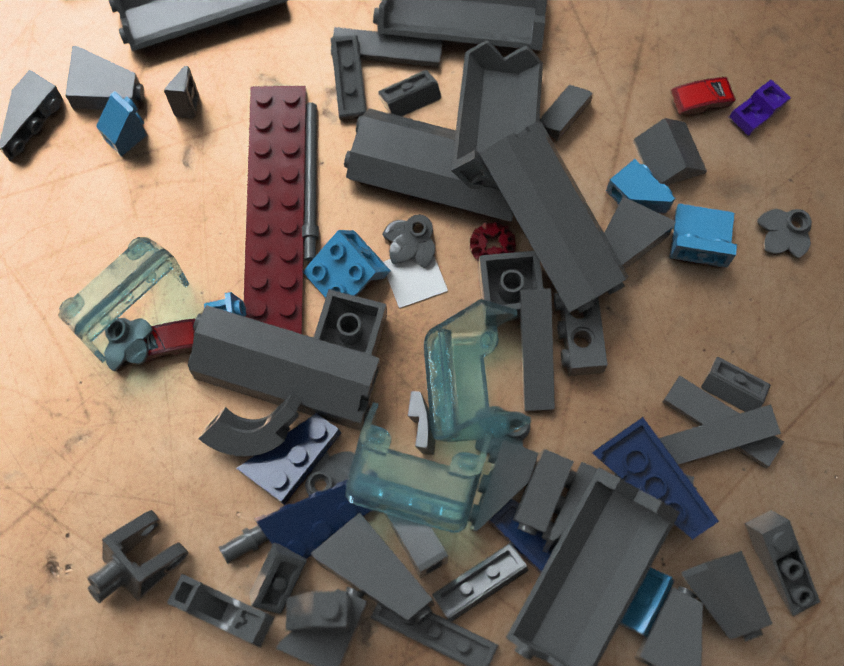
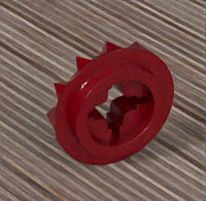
(479, 243)

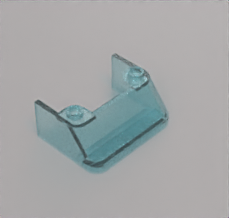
(118, 289)
(458, 376)
(413, 485)

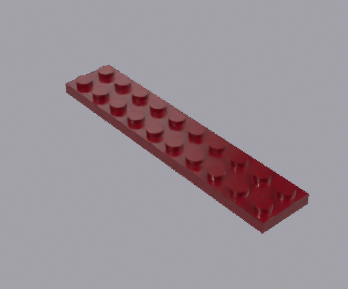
(276, 206)

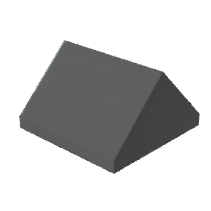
(669, 152)

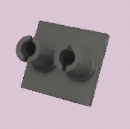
(121, 571)

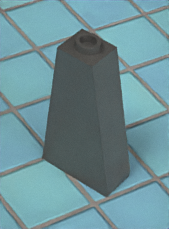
(372, 568)

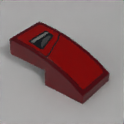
(703, 94)
(171, 338)

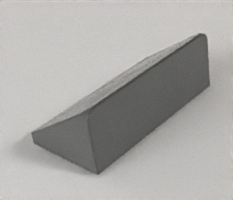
(183, 94)
(410, 94)
(565, 110)
(735, 385)
(276, 579)

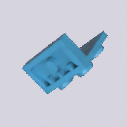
(703, 236)
(345, 265)

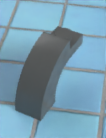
(250, 436)
(221, 610)

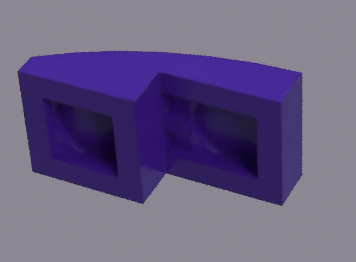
(759, 107)

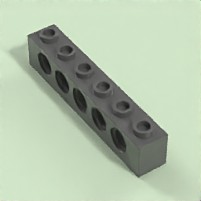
(577, 359)

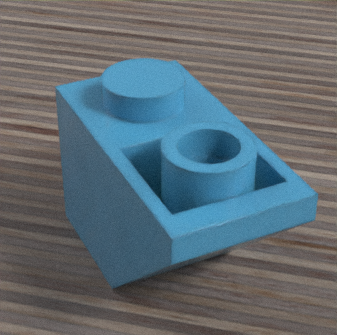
(121, 124)
(639, 185)

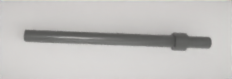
(310, 230)

